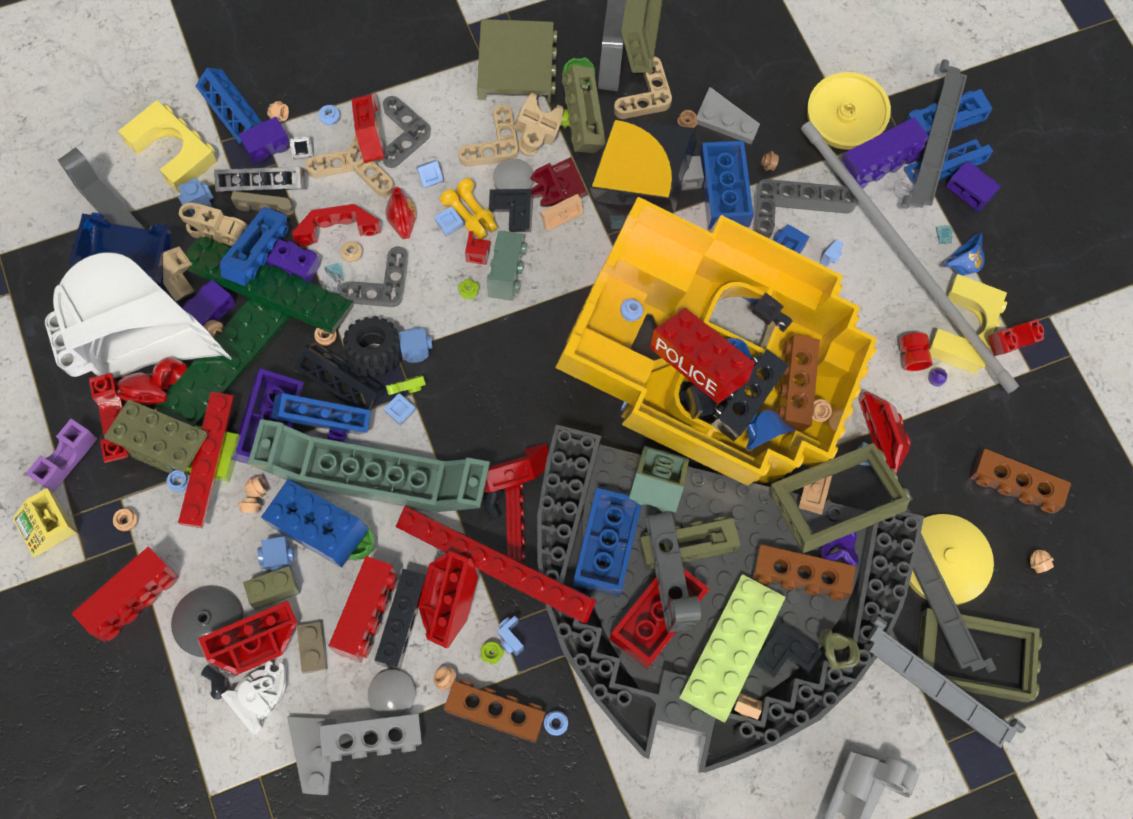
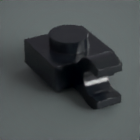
(769, 310)

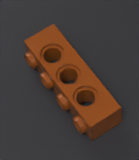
(808, 352)
(1054, 488)
(840, 573)
(463, 690)

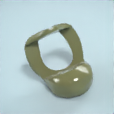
(835, 641)

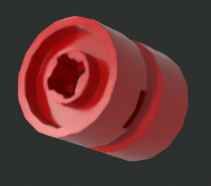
(916, 352)

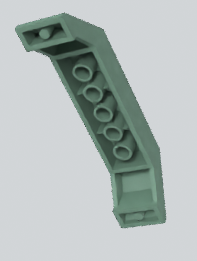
(368, 471)

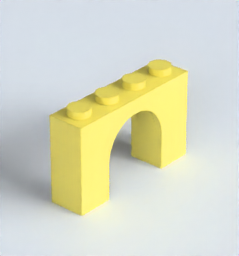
(160, 122)
(986, 305)

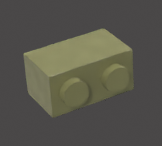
(271, 587)

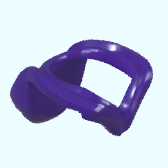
(848, 552)

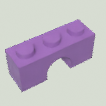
(72, 446)

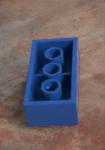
(726, 182)
(314, 523)
(594, 550)

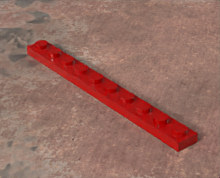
(498, 564)

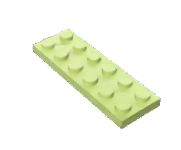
(732, 648)

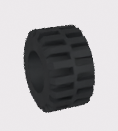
(372, 332)

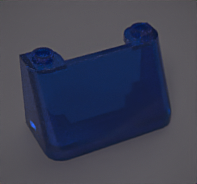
(142, 246)

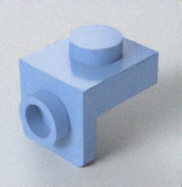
(510, 642)

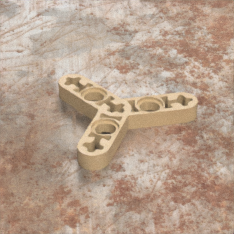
(349, 165)

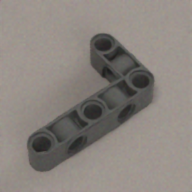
(678, 613)

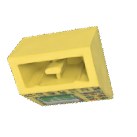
(43, 522)

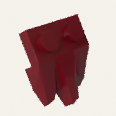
(557, 183)

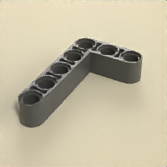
(612, 46)
(95, 191)
(797, 200)

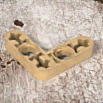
(654, 94)
(502, 142)

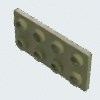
(155, 437)

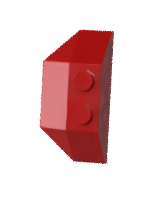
(885, 428)
(447, 597)
(250, 640)

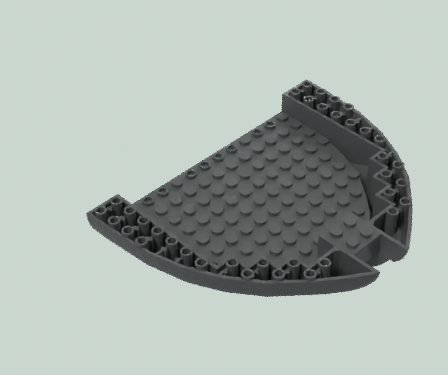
(646, 698)

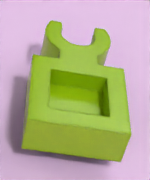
(412, 385)

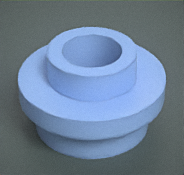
(329, 119)
(629, 314)
(173, 477)
(556, 715)

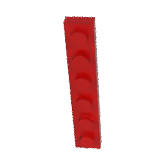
(206, 461)

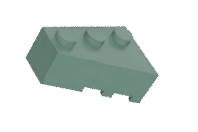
(506, 265)

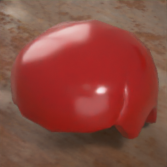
(168, 371)

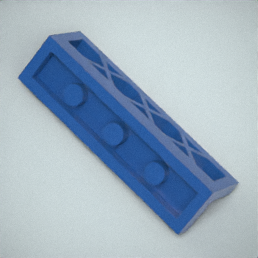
(230, 96)
(950, 167)

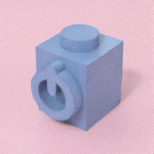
(195, 192)
(415, 344)
(275, 554)

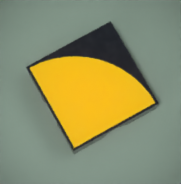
(643, 163)

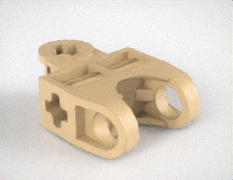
(536, 125)
(212, 224)

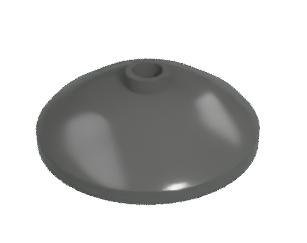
(212, 601)

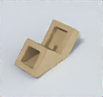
(174, 264)

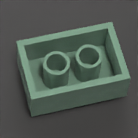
(659, 479)

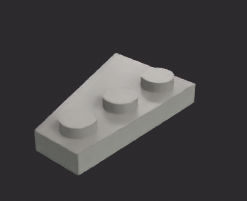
(312, 769)

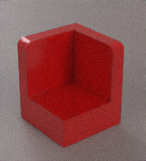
(477, 250)

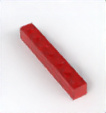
(514, 525)

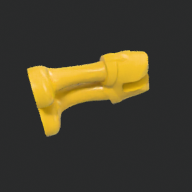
(464, 191)

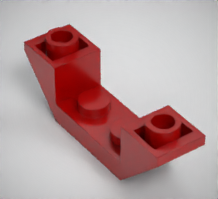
(366, 127)
(306, 234)
(1015, 337)
(105, 395)
(517, 470)

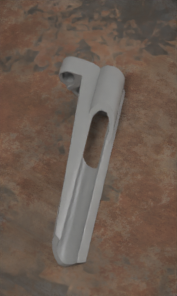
(864, 783)

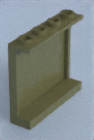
(516, 58)

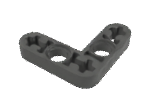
(410, 131)
(383, 290)

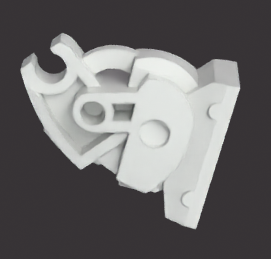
(255, 699)

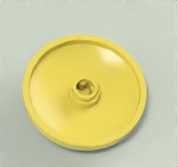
(848, 109)
(959, 554)

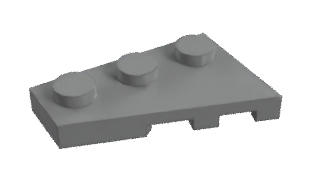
(726, 118)

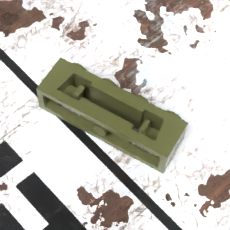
(583, 109)
(726, 538)

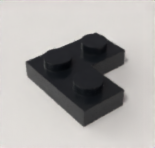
(517, 203)
(787, 645)

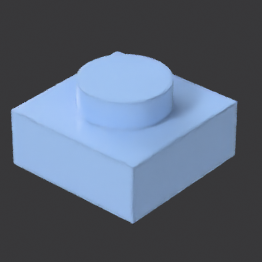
(429, 173)
(448, 221)
(832, 254)
(399, 409)

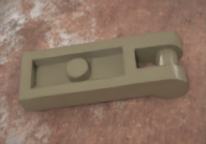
(250, 201)

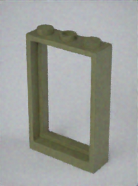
(640, 32)
(797, 524)
(1031, 663)

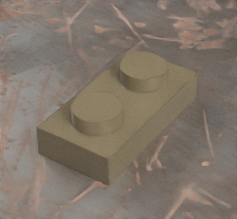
(311, 647)

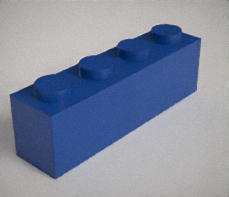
(320, 414)

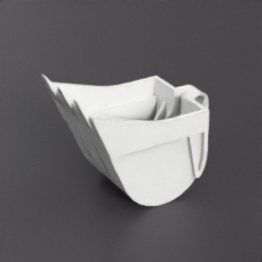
(120, 320)

